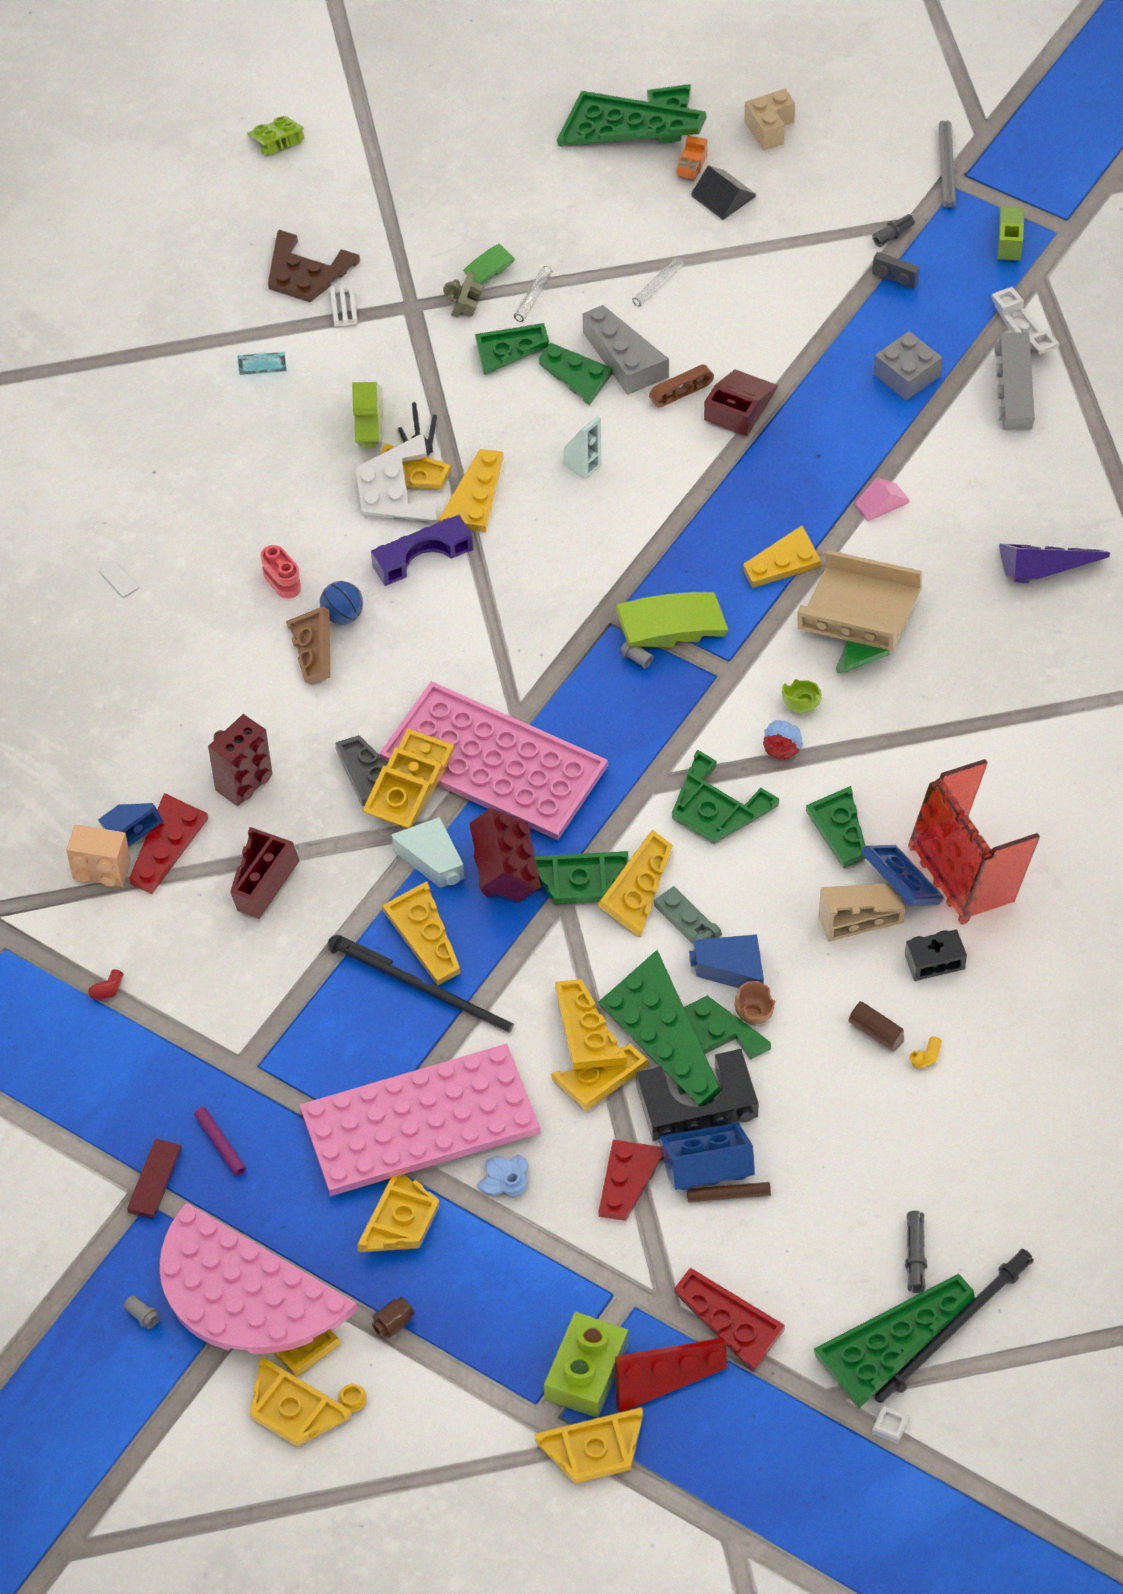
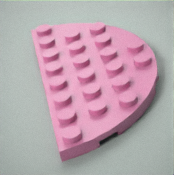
(241, 1292)

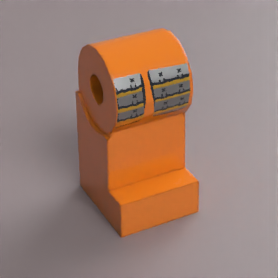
(692, 157)

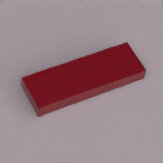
(154, 1178)

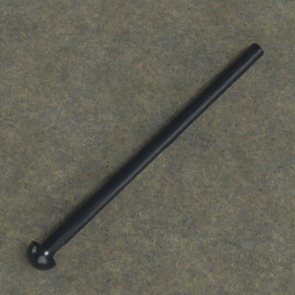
(383, 964)

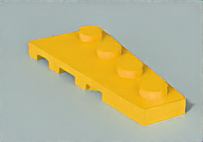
(420, 926)

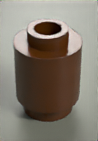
(392, 1317)

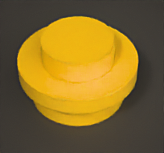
(352, 1397)

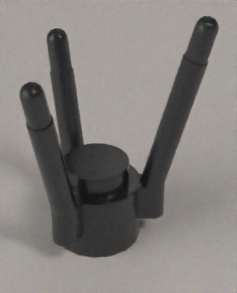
(428, 442)

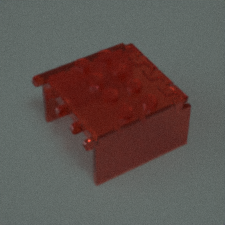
(958, 857)

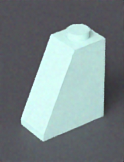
(430, 852)

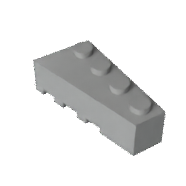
(631, 357)
(1015, 381)

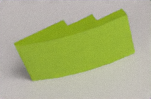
(671, 618)

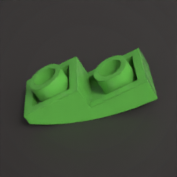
(490, 263)

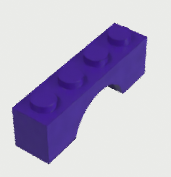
(446, 537)

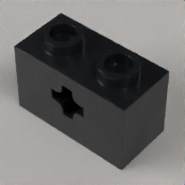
(935, 954)

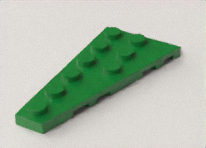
(614, 118)
(655, 1018)
(878, 1348)

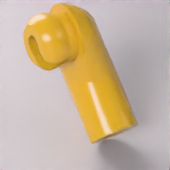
(928, 1057)

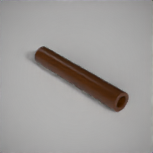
(729, 1192)

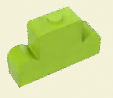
(367, 413)

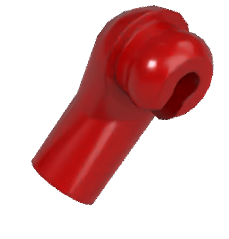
(106, 988)

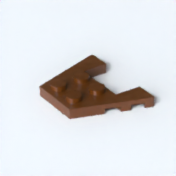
(302, 276)

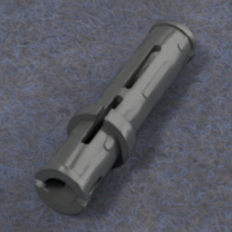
(916, 1261)

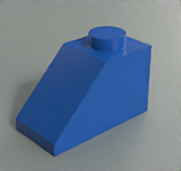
(132, 819)

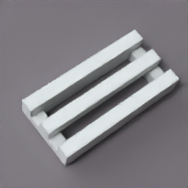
(342, 292)

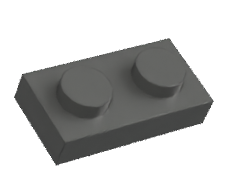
(895, 270)

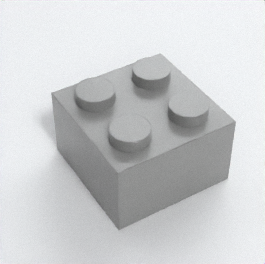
(907, 365)

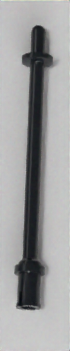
(1008, 1273)

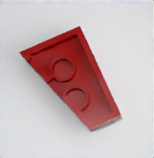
(626, 1176)

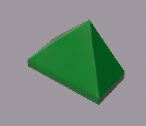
(858, 654)

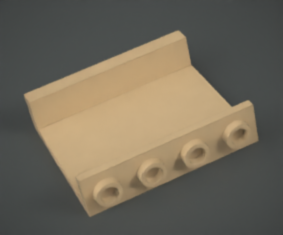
(861, 601)

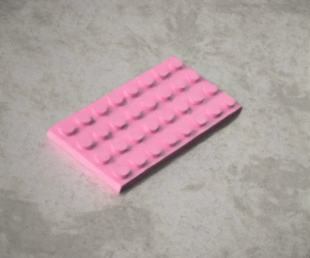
(504, 760)
(419, 1119)

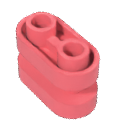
(280, 571)

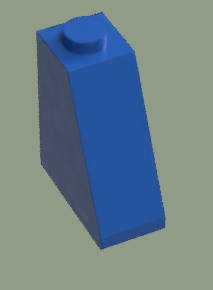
(728, 960)

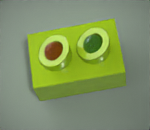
(585, 1364)

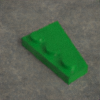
(509, 345)
(577, 371)

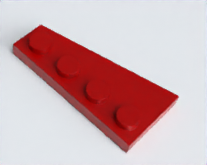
(166, 842)
(743, 1326)
(662, 1370)

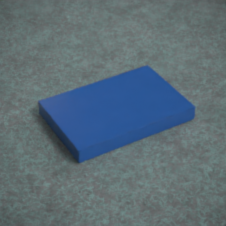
(902, 875)

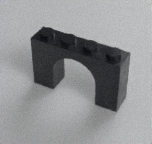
(669, 1116)

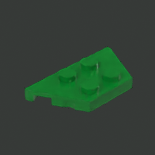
(579, 876)

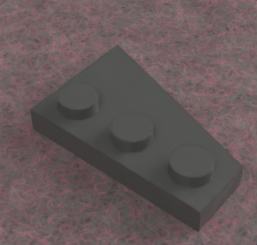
(361, 765)

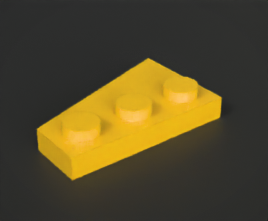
(782, 559)
(594, 1084)

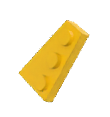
(423, 472)

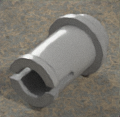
(637, 654)
(147, 1316)

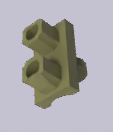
(454, 290)

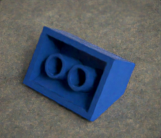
(707, 1156)

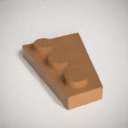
(312, 640)

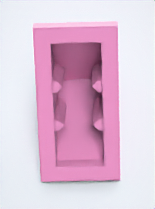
(880, 499)

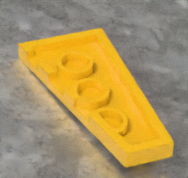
(476, 491)
(634, 888)
(585, 1029)

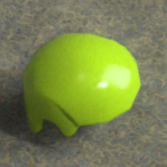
(801, 696)

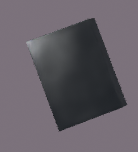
(721, 192)

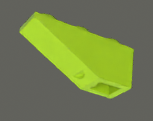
(1010, 233)

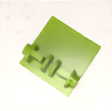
(272, 133)

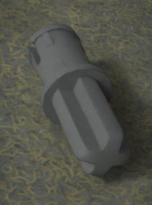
(893, 230)

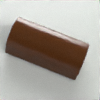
(877, 1026)

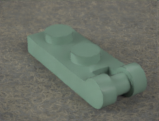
(685, 916)

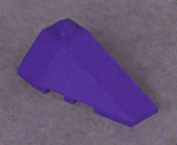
(1032, 562)

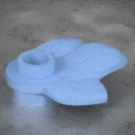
(505, 1176)

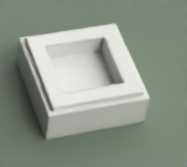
(890, 1424)

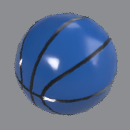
(343, 601)

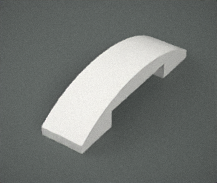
(1017, 319)

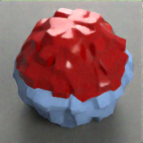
(782, 740)

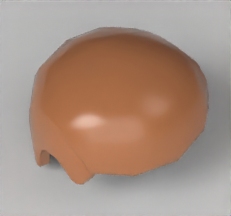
(754, 1002)

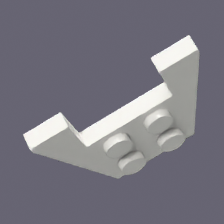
(384, 485)

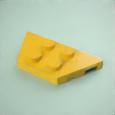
(400, 1217)
(292, 1406)
(594, 1446)

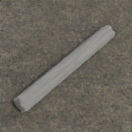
(947, 164)

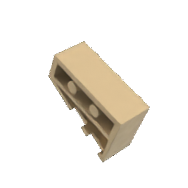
(859, 909)

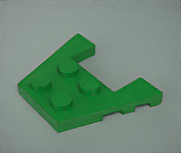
(711, 811)
(718, 1026)

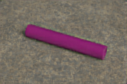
(220, 1141)

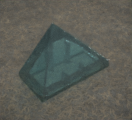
(261, 362)

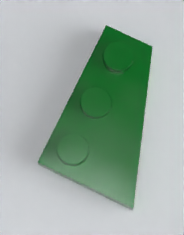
(672, 96)
(839, 825)

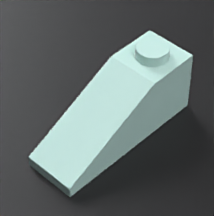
(584, 450)

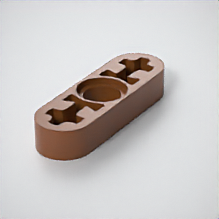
(692, 379)

